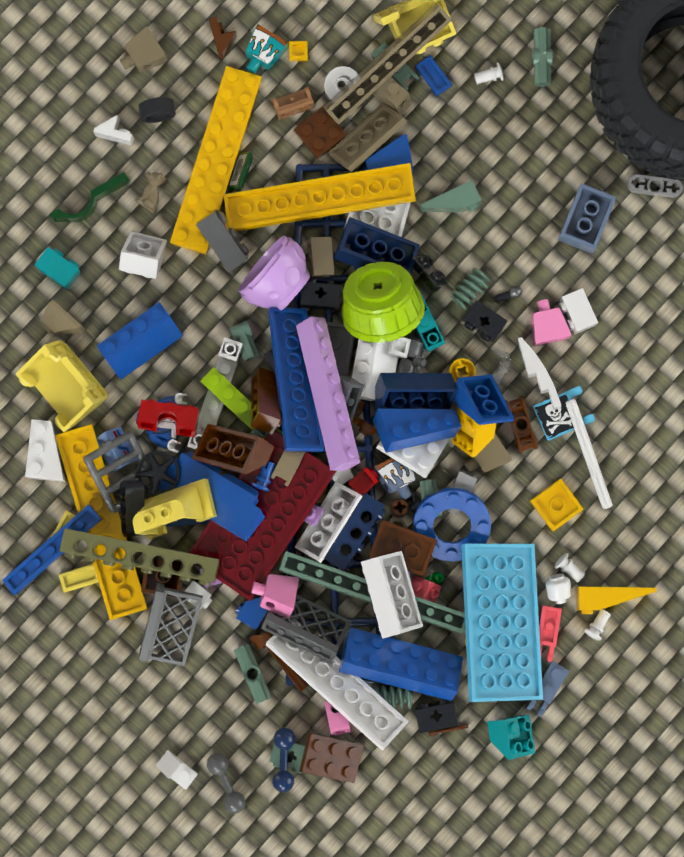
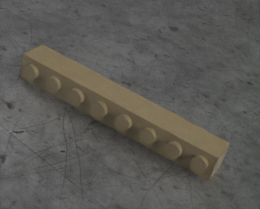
(387, 63)

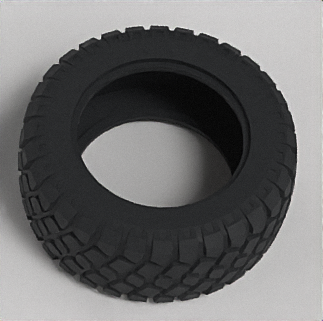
(620, 93)

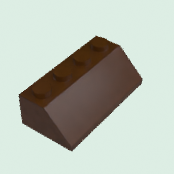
(232, 449)

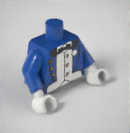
(166, 436)

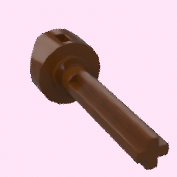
(260, 642)

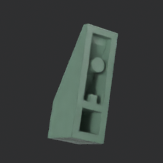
(456, 200)

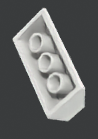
(369, 362)
(338, 508)
(391, 594)

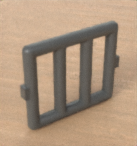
(97, 474)

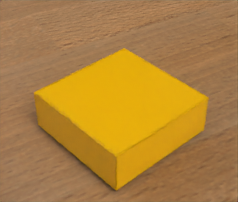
(298, 50)

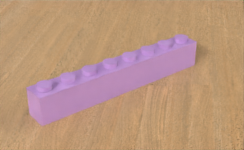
(327, 394)

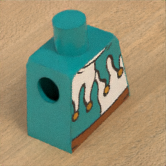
(264, 49)

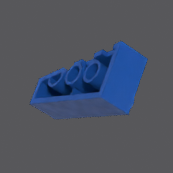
(414, 427)

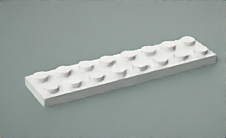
(343, 691)

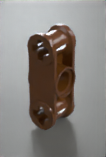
(527, 434)

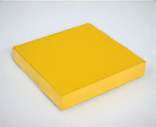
(556, 505)

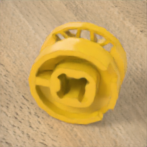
(462, 368)

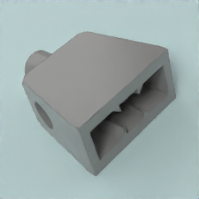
(464, 481)

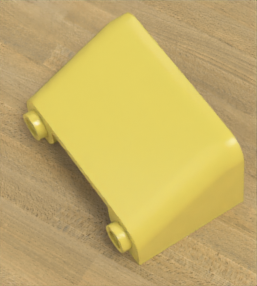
(63, 383)

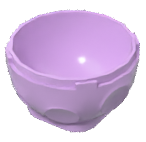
(276, 276)

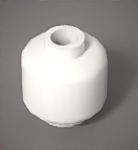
(558, 588)

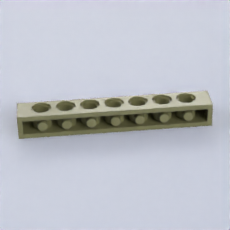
(72, 538)

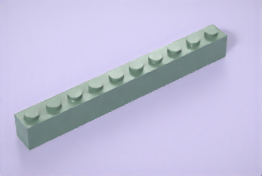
(357, 588)

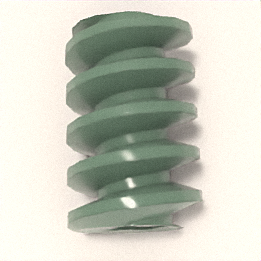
(469, 288)
(395, 696)

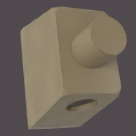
(143, 52)
(393, 95)
(489, 458)

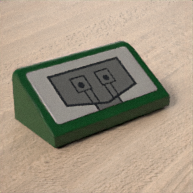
(240, 171)

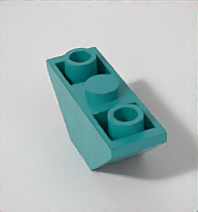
(428, 331)

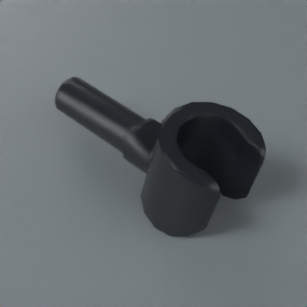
(413, 506)

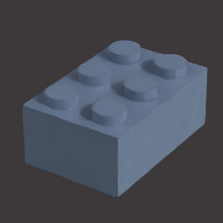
(586, 218)

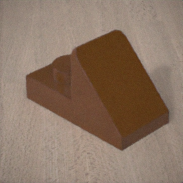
(222, 41)

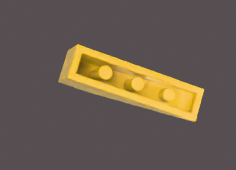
(602, 597)

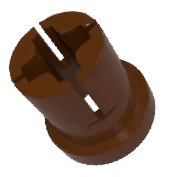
(395, 513)

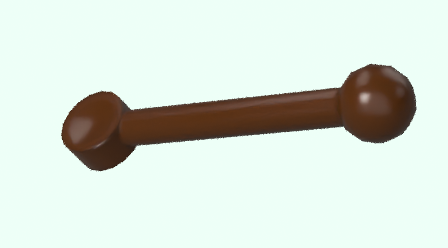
(433, 733)

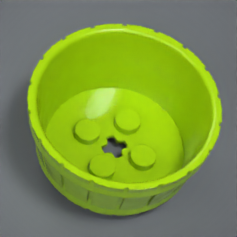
(382, 312)

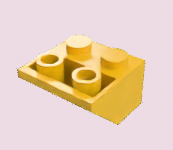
(472, 436)

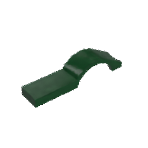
(96, 194)

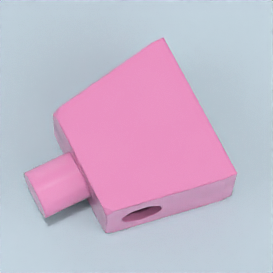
(548, 325)
(277, 594)
(337, 722)

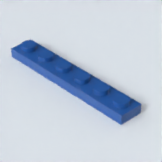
(49, 551)

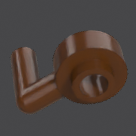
(365, 428)

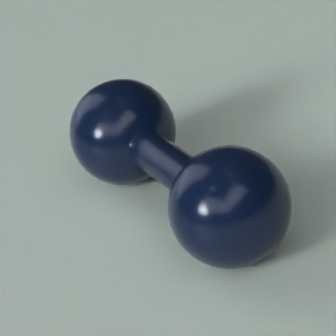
(283, 780)

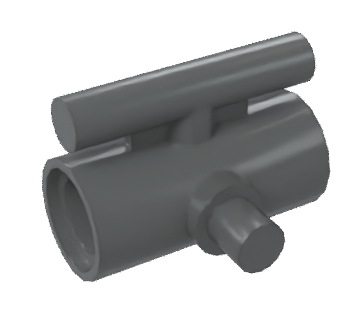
(414, 359)

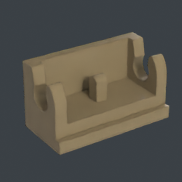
(320, 257)

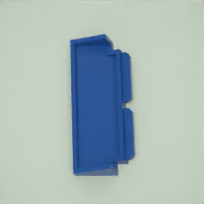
(232, 498)

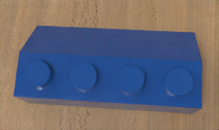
(139, 340)

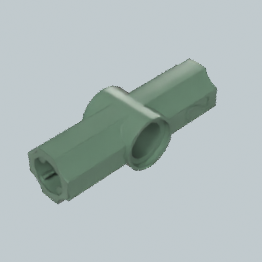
(542, 57)
(257, 686)

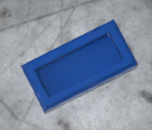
(433, 75)

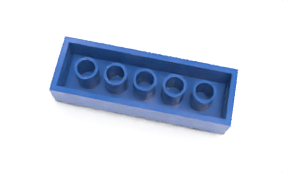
(401, 664)

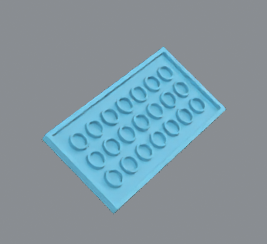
(501, 622)

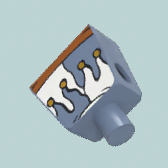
(395, 477)

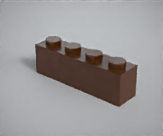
(265, 401)

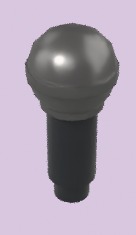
(514, 292)

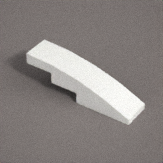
(535, 368)

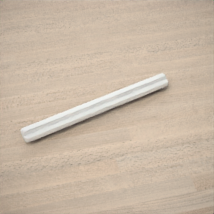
(589, 454)

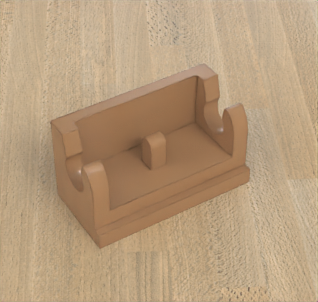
(293, 103)

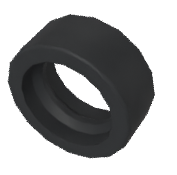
(157, 110)

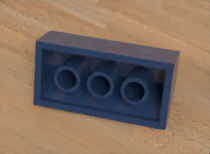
(367, 244)
(415, 391)

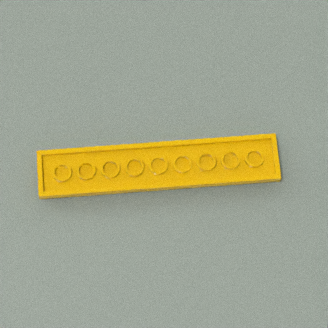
(216, 156)
(320, 197)
(118, 585)

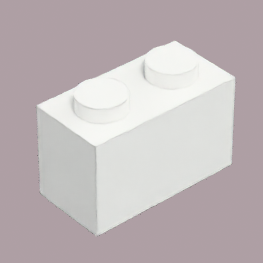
(578, 311)

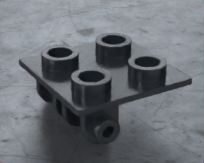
(425, 263)

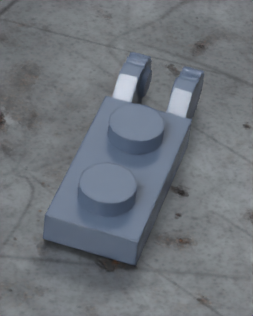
(551, 683)

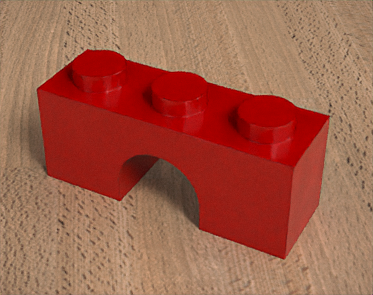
(153, 412)

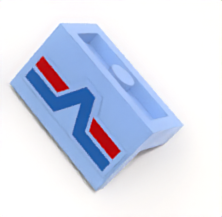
(118, 451)

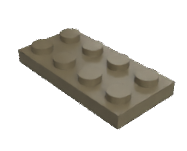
(367, 137)

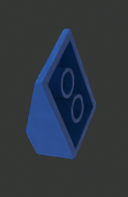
(482, 400)

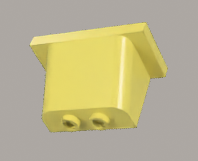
(406, 13)
(188, 501)

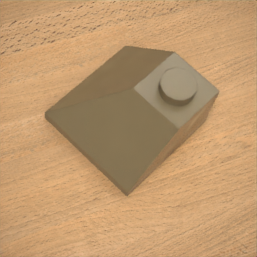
(60, 321)

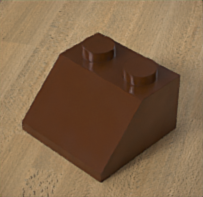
(150, 580)

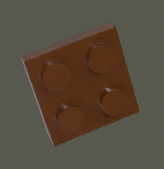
(320, 133)

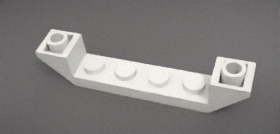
(212, 406)

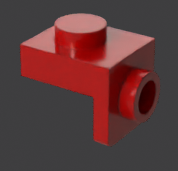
(364, 481)

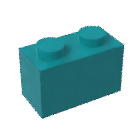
(58, 268)

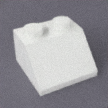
(142, 255)

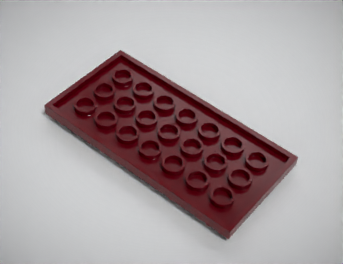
(284, 513)

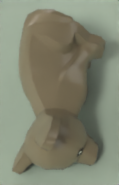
(150, 196)

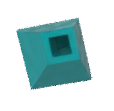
(512, 736)

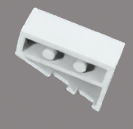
(43, 453)

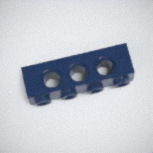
(367, 504)

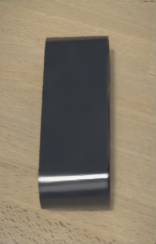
(130, 504)

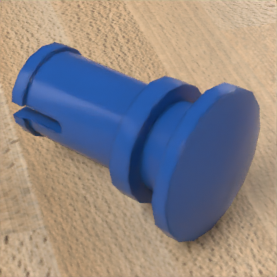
(264, 477)

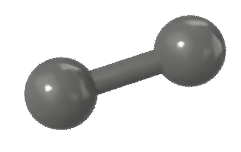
(234, 801)

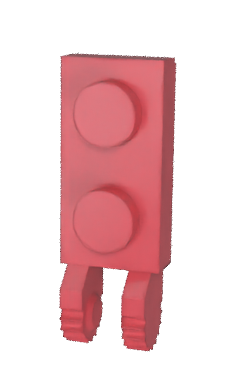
(549, 628)

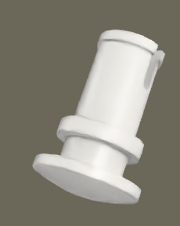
(489, 74)
(567, 566)
(597, 626)

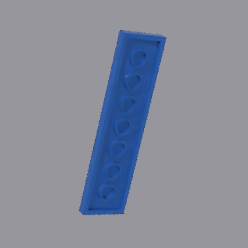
(295, 397)

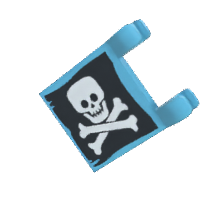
(558, 421)

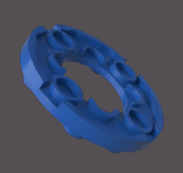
(453, 499)

